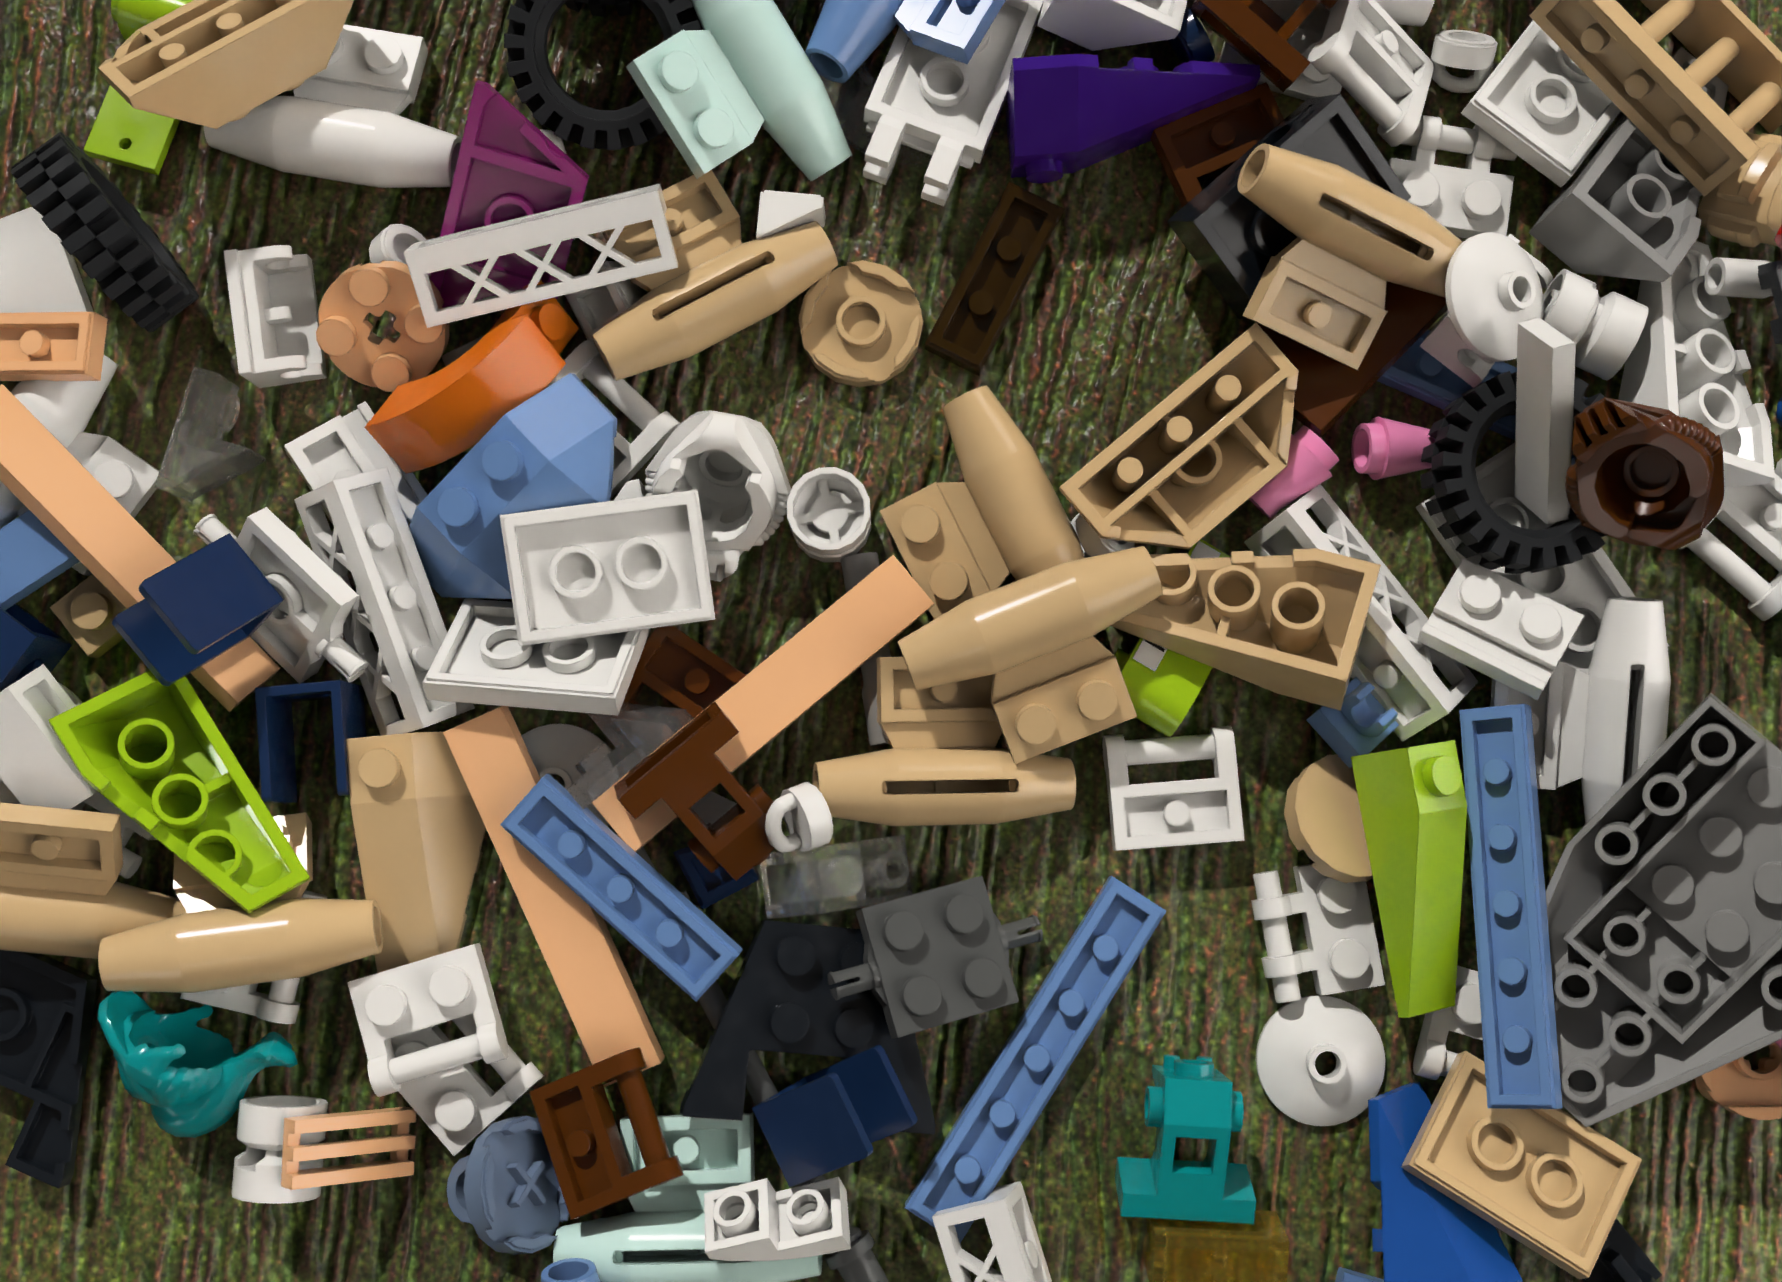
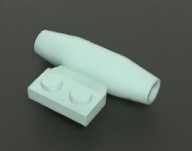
(733, 78)
(667, 1228)

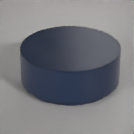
(1192, 41)

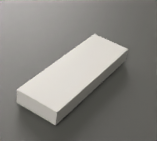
(1543, 418)

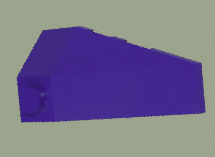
(1076, 114)

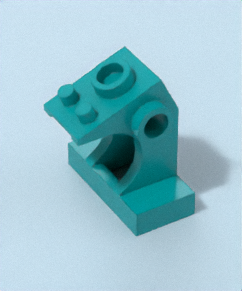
(1197, 1103)

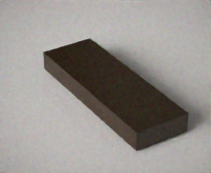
(994, 279)

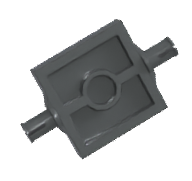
(936, 957)

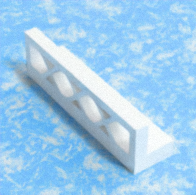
(535, 231)
(393, 593)
(1386, 656)
(1011, 1233)

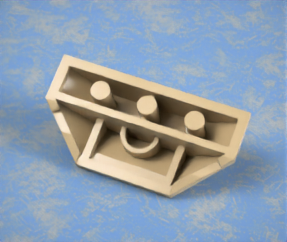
(224, 56)
(1194, 451)

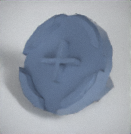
(509, 1188)

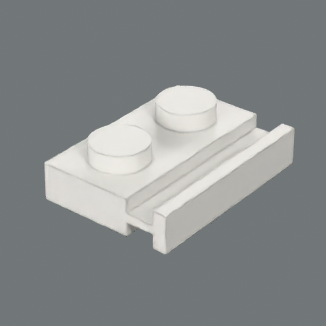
(347, 449)
(1500, 628)

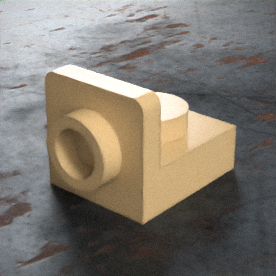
(89, 616)

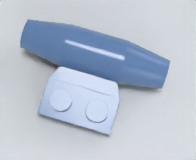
(854, 28)

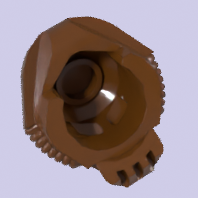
(1644, 474)

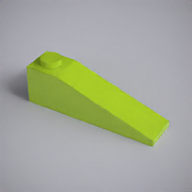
(178, 779)
(1416, 847)

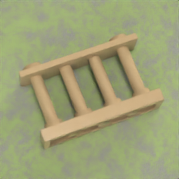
(1662, 96)

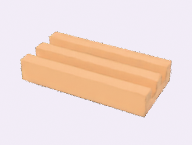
(396, 1144)

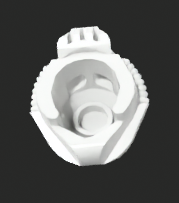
(736, 479)

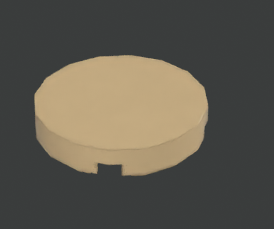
(861, 324)
(1327, 820)

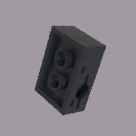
(1236, 237)

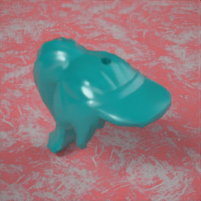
(182, 1068)

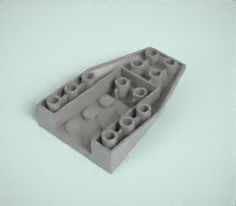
(1671, 919)

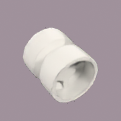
(1600, 326)
(829, 514)
(261, 1130)

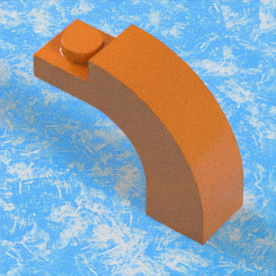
(459, 404)

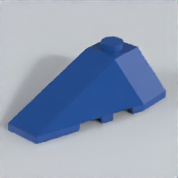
(1422, 1229)

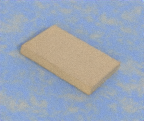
(1523, 1169)

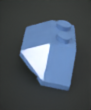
(534, 458)

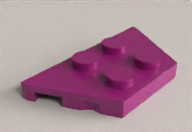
(501, 175)

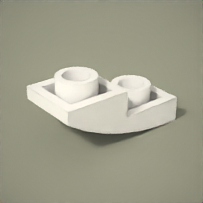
(770, 1225)

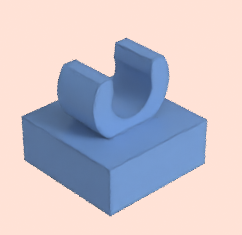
(1358, 725)

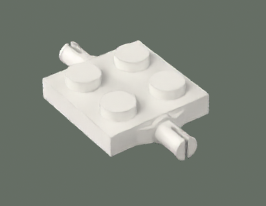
(315, 601)

